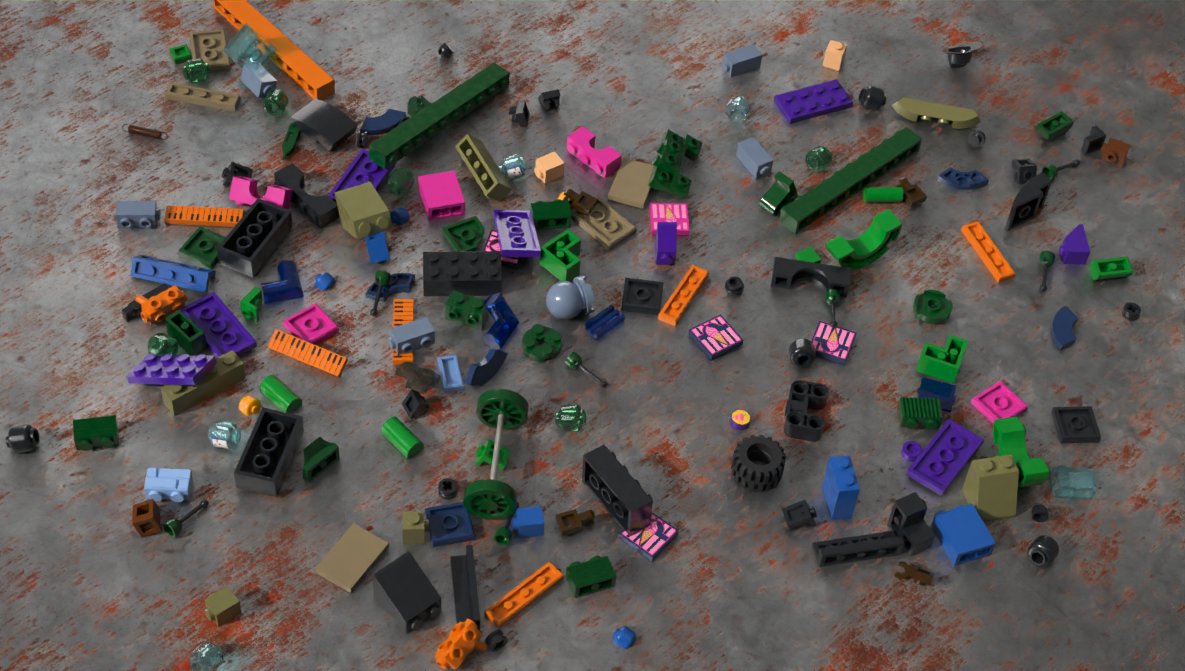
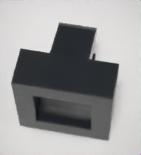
(550, 96)
(520, 113)
(415, 404)

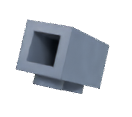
(741, 60)
(258, 79)
(754, 158)
(137, 214)
(412, 336)

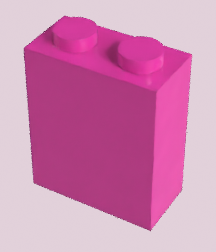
(441, 195)

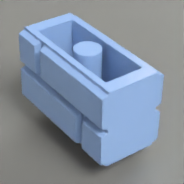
(168, 484)

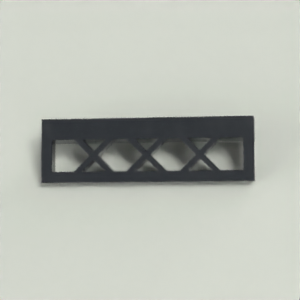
(857, 548)
(465, 587)

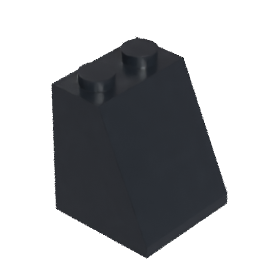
(406, 593)

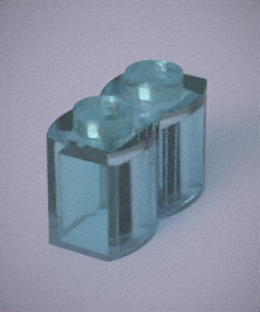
(1072, 483)

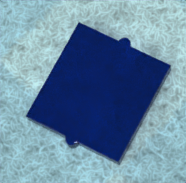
(938, 389)

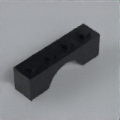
(319, 209)
(789, 271)

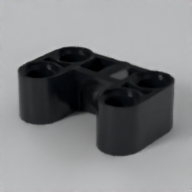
(798, 422)

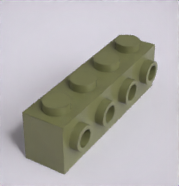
(483, 168)
(224, 374)

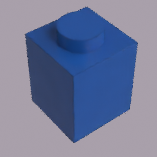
(377, 248)
(529, 522)

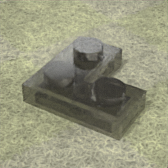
(418, 379)

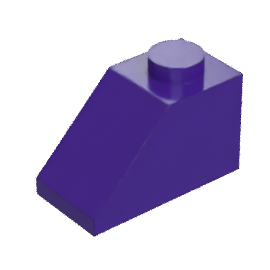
(666, 243)
(1075, 247)

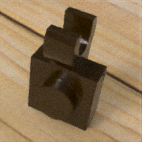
(911, 193)
(582, 202)
(572, 522)
(919, 575)

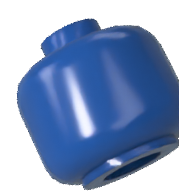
(399, 216)
(324, 281)
(624, 637)

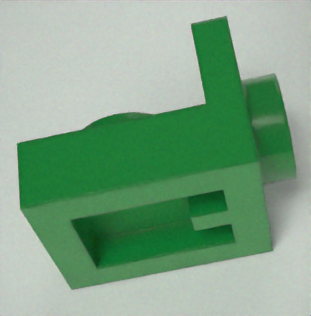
(251, 304)
(485, 453)

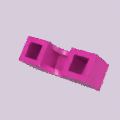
(602, 161)
(245, 192)

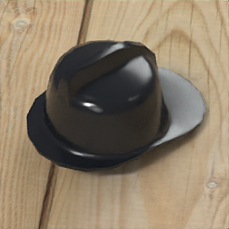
(961, 54)

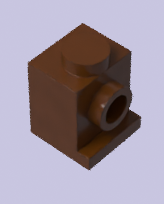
(1115, 151)
(146, 518)

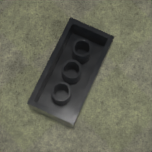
(254, 237)
(462, 271)
(269, 452)
(617, 490)

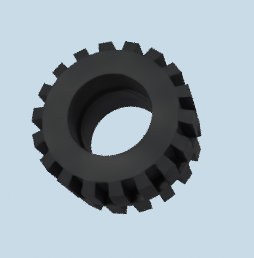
(756, 475)

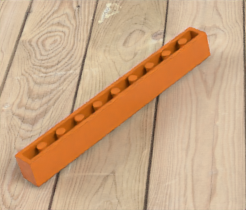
(287, 56)

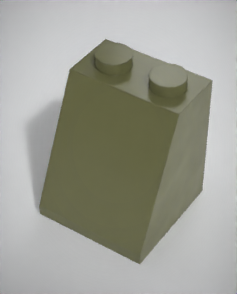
(362, 211)
(992, 487)

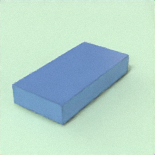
(450, 373)

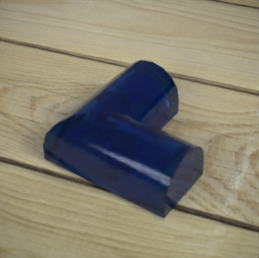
(287, 287)
(504, 320)

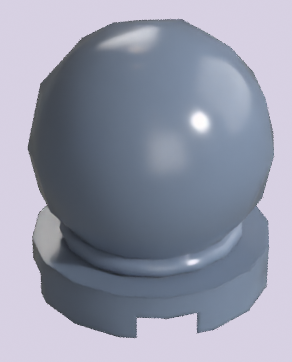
(568, 299)

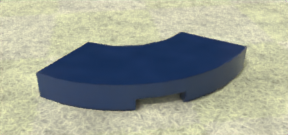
(382, 123)
(963, 180)
(398, 283)
(1062, 327)
(486, 369)

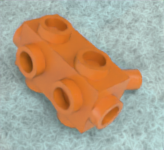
(162, 305)
(460, 643)

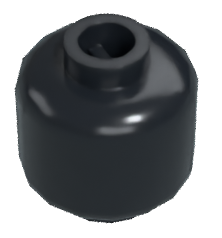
(872, 98)
(802, 352)
(22, 438)
(1043, 551)

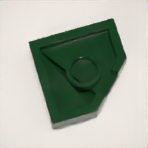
(464, 234)

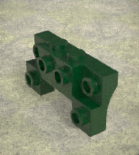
(669, 160)

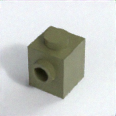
(414, 527)
(222, 606)

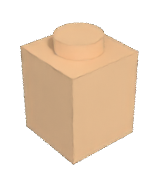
(834, 55)
(549, 167)

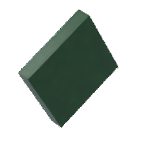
(202, 247)

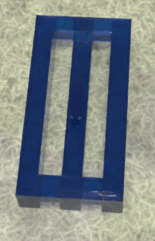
(601, 320)

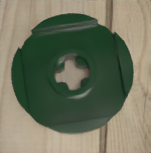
(935, 315)
(541, 334)

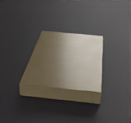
(210, 47)
(631, 183)
(605, 224)
(351, 558)

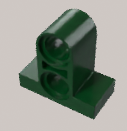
(778, 194)

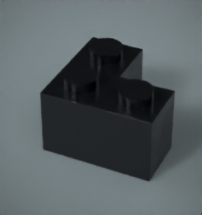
(908, 521)

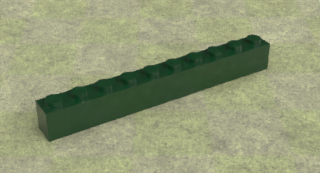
(438, 116)
(849, 180)

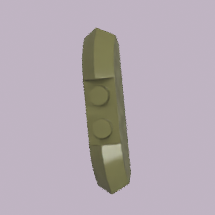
(960, 117)

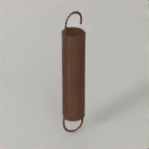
(144, 131)

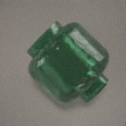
(196, 70)
(275, 102)
(818, 159)
(400, 182)
(162, 344)
(571, 417)

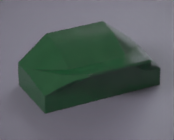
(1054, 126)
(318, 457)

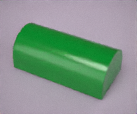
(882, 194)
(1110, 268)
(280, 394)
(401, 437)

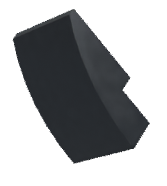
(324, 124)
(1028, 201)

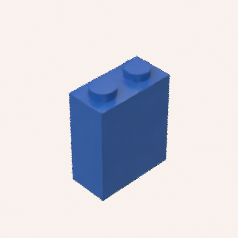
(840, 487)
(963, 534)

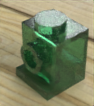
(416, 104)

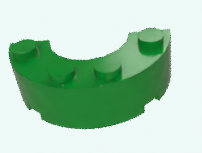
(868, 245)
(1010, 437)

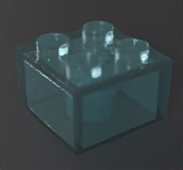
(249, 47)

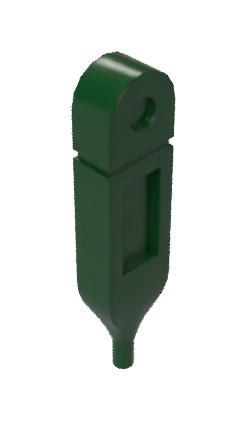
(290, 140)

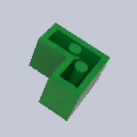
(561, 255)
(942, 362)

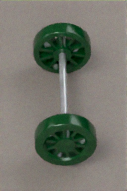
(490, 497)

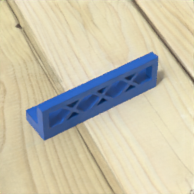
(171, 273)

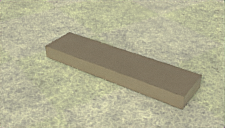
(203, 96)

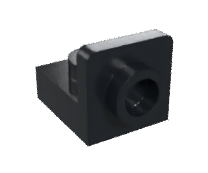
(1094, 140)
(1026, 169)
(235, 170)
(799, 514)

